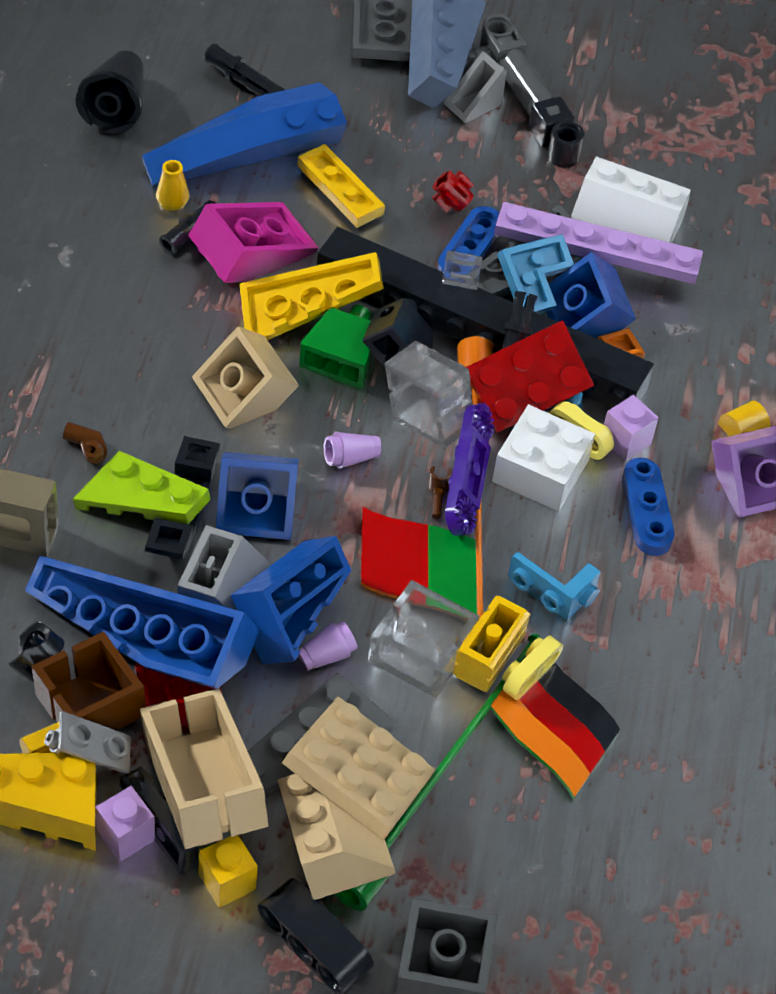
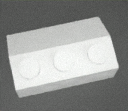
(631, 201)

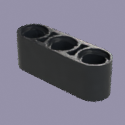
(315, 936)

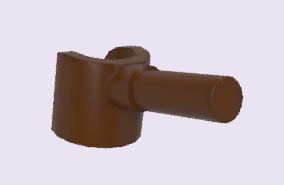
(439, 487)

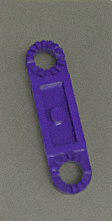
(469, 470)

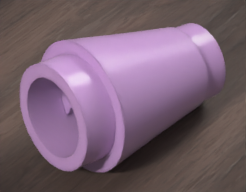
(349, 449)
(328, 646)

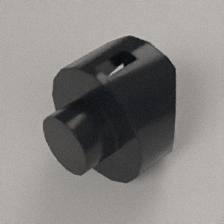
(34, 649)

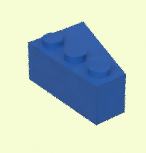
(291, 596)

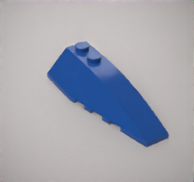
(254, 133)
(148, 623)

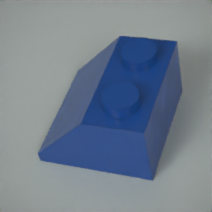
(591, 298)
(257, 495)

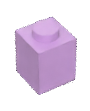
(631, 427)
(125, 823)

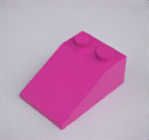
(250, 239)

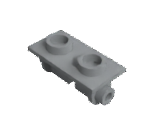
(90, 742)

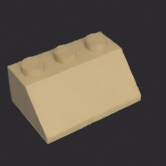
(331, 843)

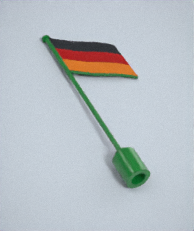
(551, 721)

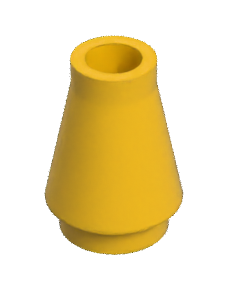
(172, 187)

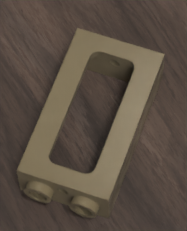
(27, 512)

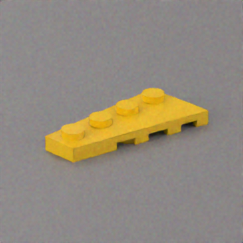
(299, 296)

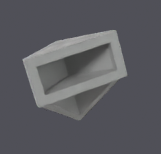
(479, 89)

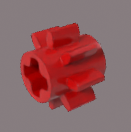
(453, 191)

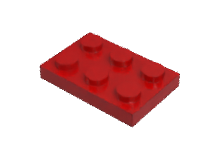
(529, 372)

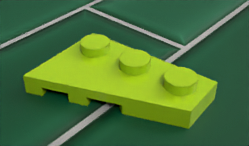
(142, 488)

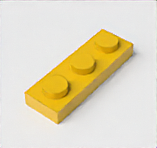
(340, 185)

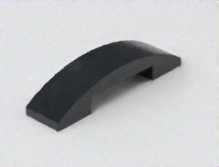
(197, 464)

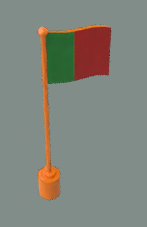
(430, 555)

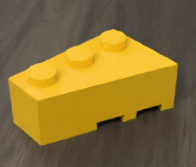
(50, 795)

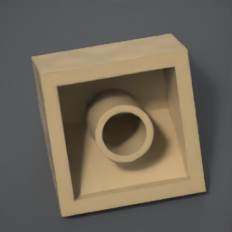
(244, 378)

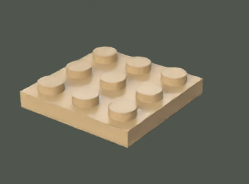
(359, 767)

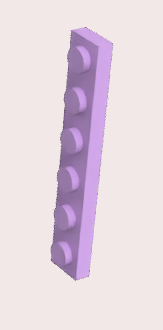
(609, 244)

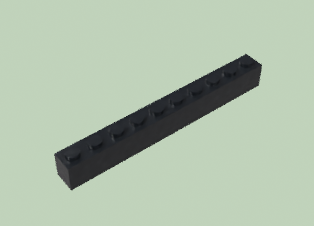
(480, 313)

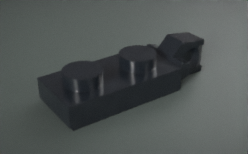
(166, 831)

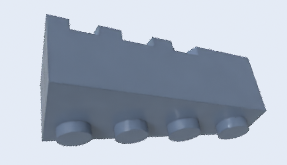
(440, 46)

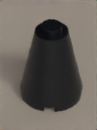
(113, 93)

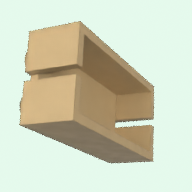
(204, 773)

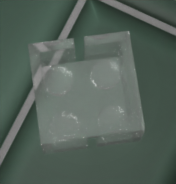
(428, 393)
(425, 638)

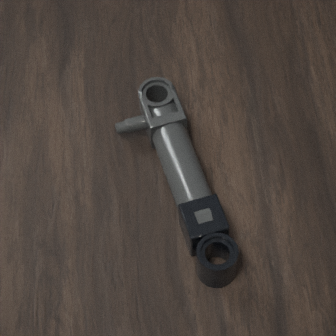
(548, 116)

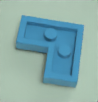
(531, 263)

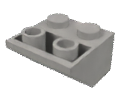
(220, 567)

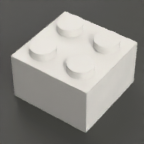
(543, 457)

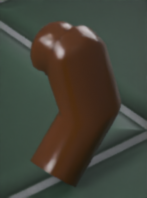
(90, 440)

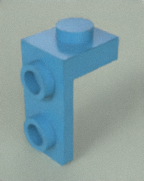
(554, 595)

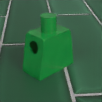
(337, 346)

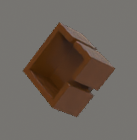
(103, 688)

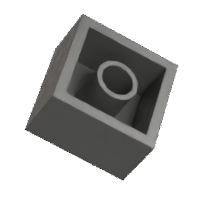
(446, 950)

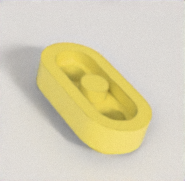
(603, 439)
(538, 660)

